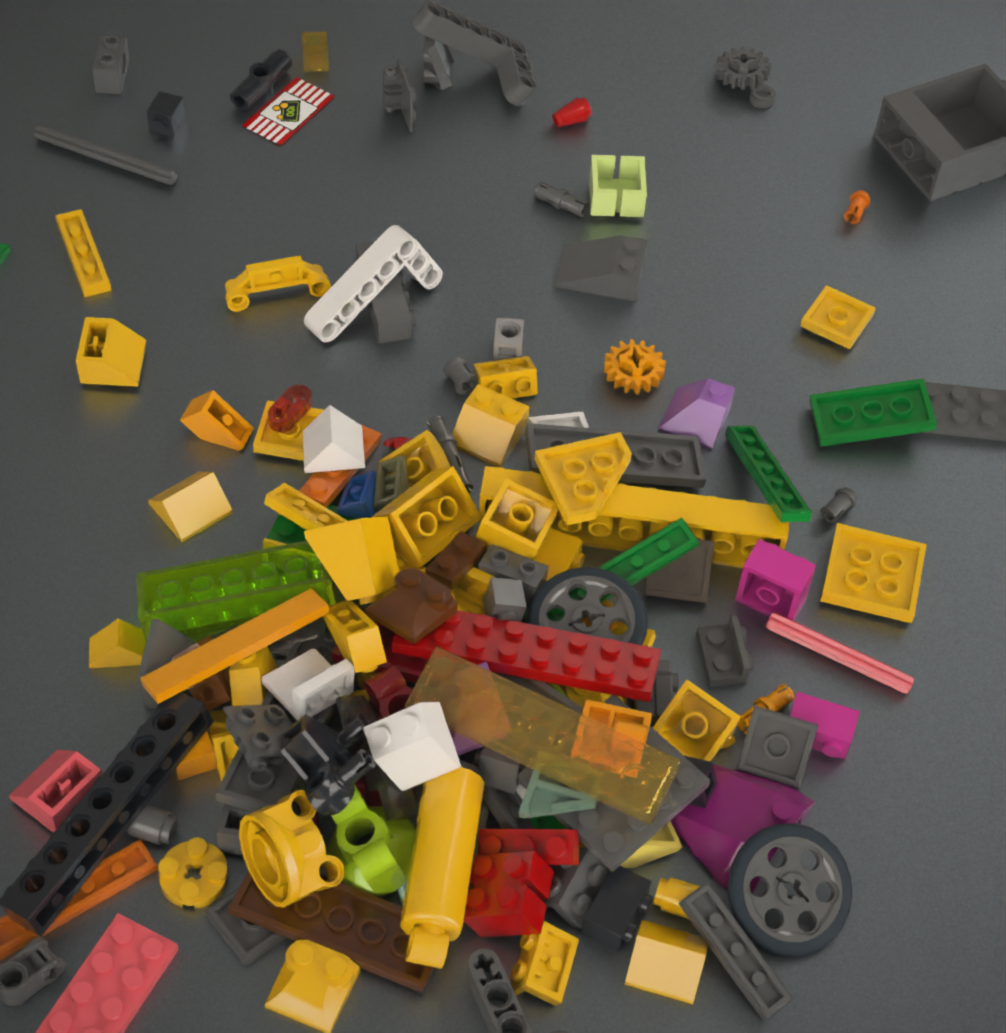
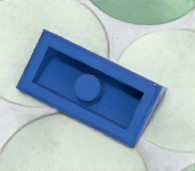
(359, 496)

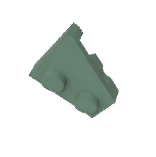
(550, 797)

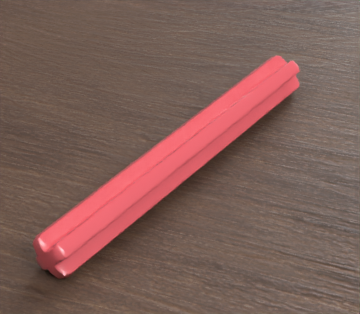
(840, 653)

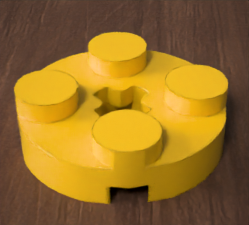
(189, 855)

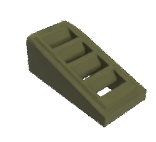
(391, 486)

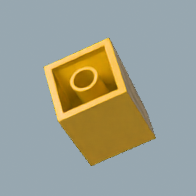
(357, 556)

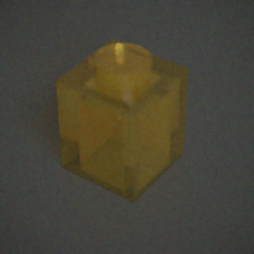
(315, 51)

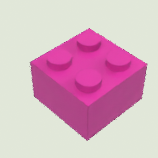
(775, 581)

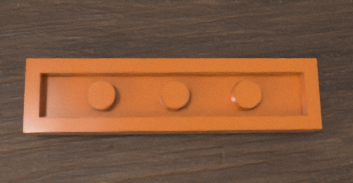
(326, 485)

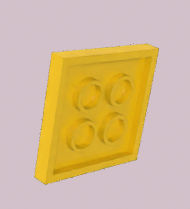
(874, 573)

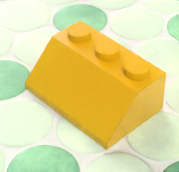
(430, 515)

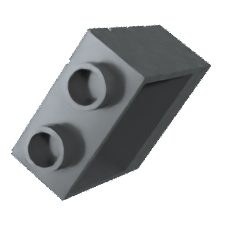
(947, 131)

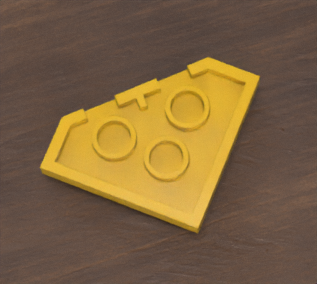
(583, 474)

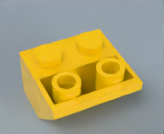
(109, 353)

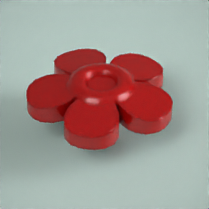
(396, 441)

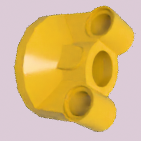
(287, 851)

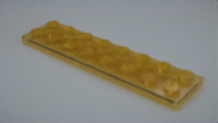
(547, 736)

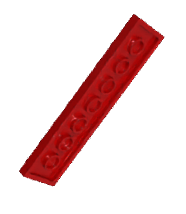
(543, 654)

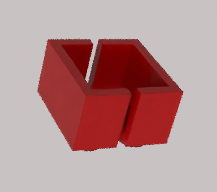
(501, 900)

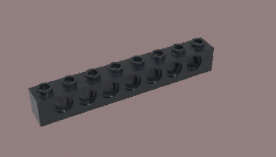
(105, 813)

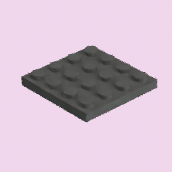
(616, 835)

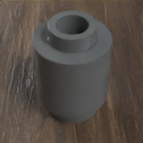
(154, 825)

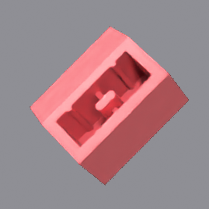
(56, 787)

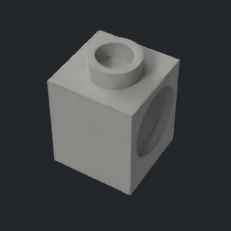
(508, 338)

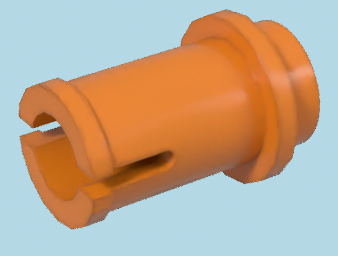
(858, 202)

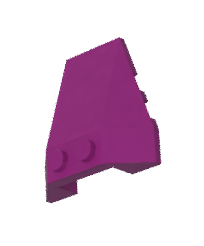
(734, 813)

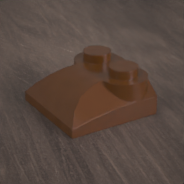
(413, 605)

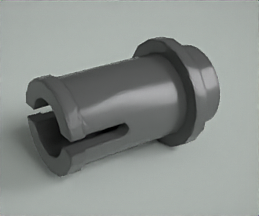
(843, 500)

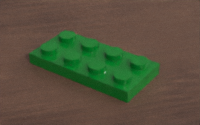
(872, 412)

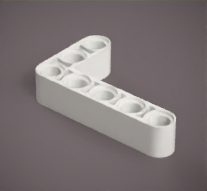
(367, 277)

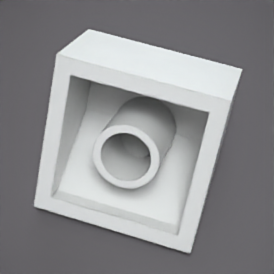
(413, 745)

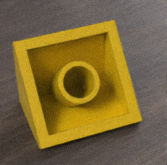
(192, 505)
(667, 961)

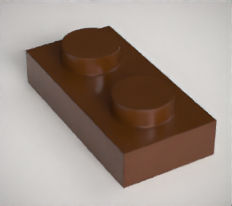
(456, 559)

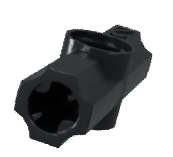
(261, 79)

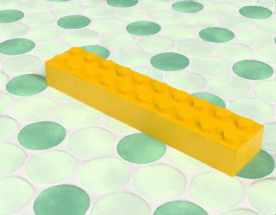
(639, 512)

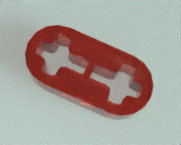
(286, 406)

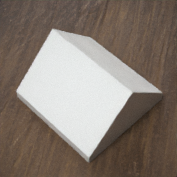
(333, 443)

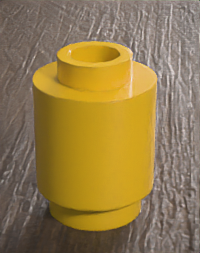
(671, 892)

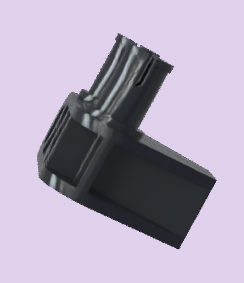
(327, 760)

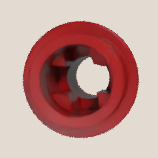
(572, 113)

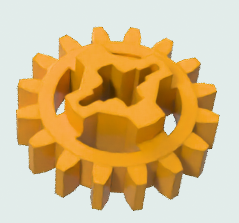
(634, 366)

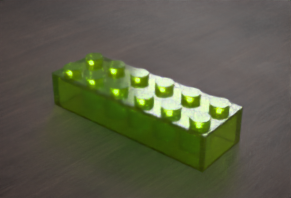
(229, 588)

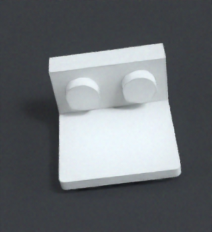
(310, 683)

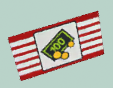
(288, 111)

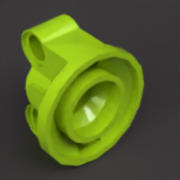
(382, 862)

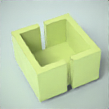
(620, 195)

